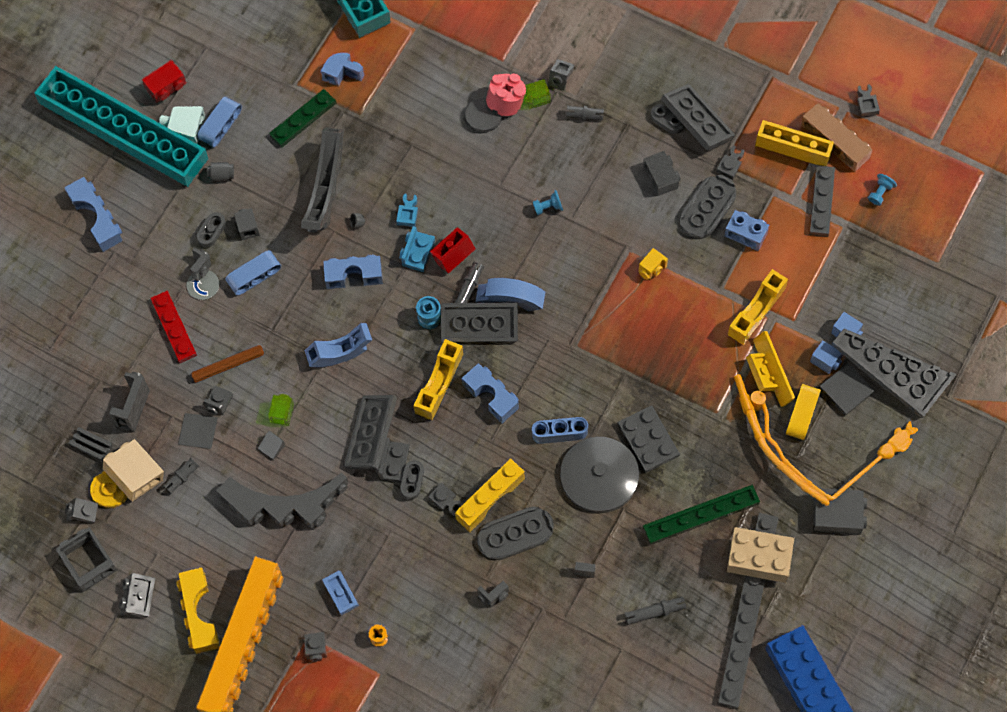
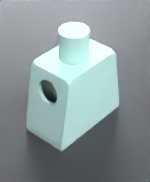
(185, 121)

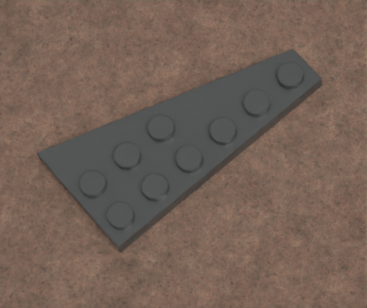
(901, 374)

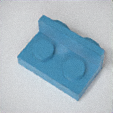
(417, 250)

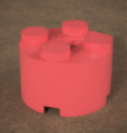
(506, 94)

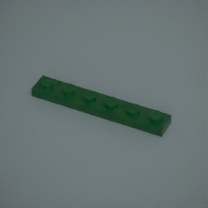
(701, 514)

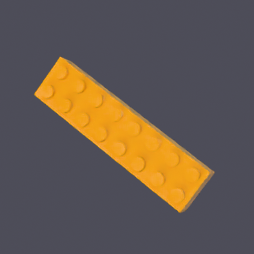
(241, 637)

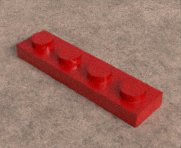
(173, 326)

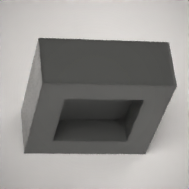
(584, 569)

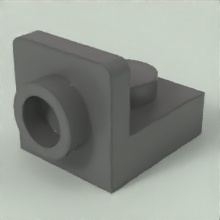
(560, 73)
(218, 400)
(315, 646)

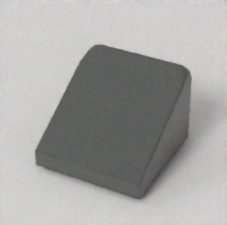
(271, 445)

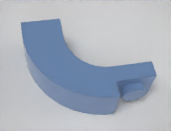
(511, 290)
(339, 350)

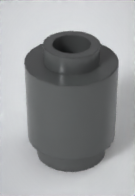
(220, 171)

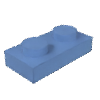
(340, 592)

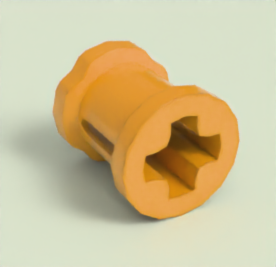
(379, 629)

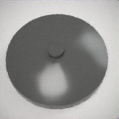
(599, 474)

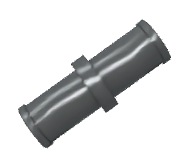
(584, 112)
(180, 475)

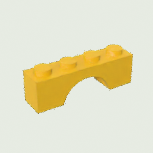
(765, 298)
(444, 370)
(478, 505)
(203, 634)

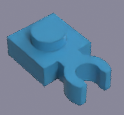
(407, 214)

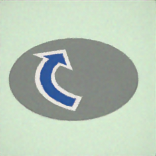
(204, 288)

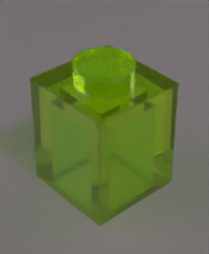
(537, 94)
(281, 409)

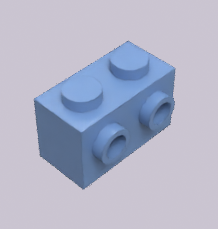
(746, 230)

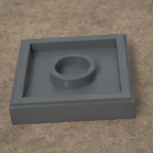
(846, 389)

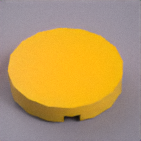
(106, 492)

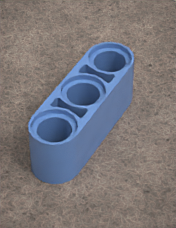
(219, 121)
(253, 272)
(552, 436)

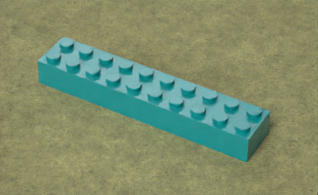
(121, 126)

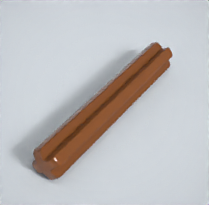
(227, 363)

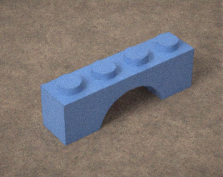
(104, 230)

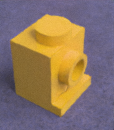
(652, 264)

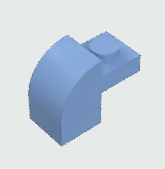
(340, 65)

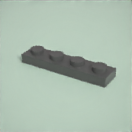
(822, 201)

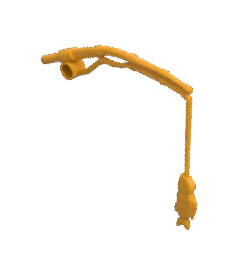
(897, 443)

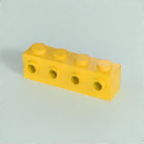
(794, 143)

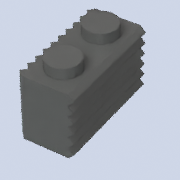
(661, 172)

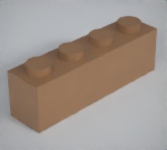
(846, 144)

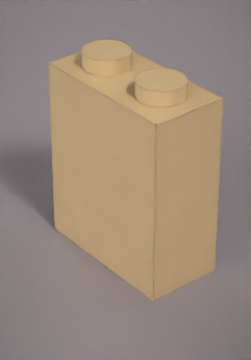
(132, 470)

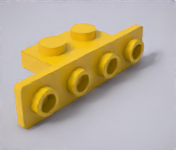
(768, 370)

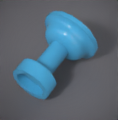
(885, 183)
(554, 201)

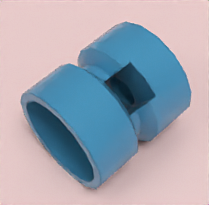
(428, 312)

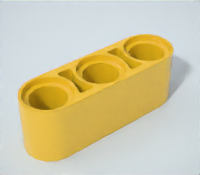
(803, 412)

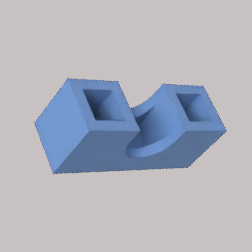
(337, 270)
(828, 357)
(480, 380)

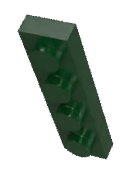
(302, 118)

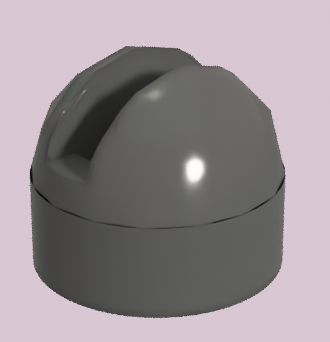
(357, 220)

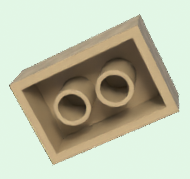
(760, 555)

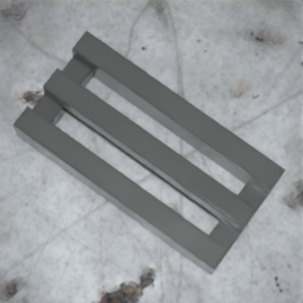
(77, 437)

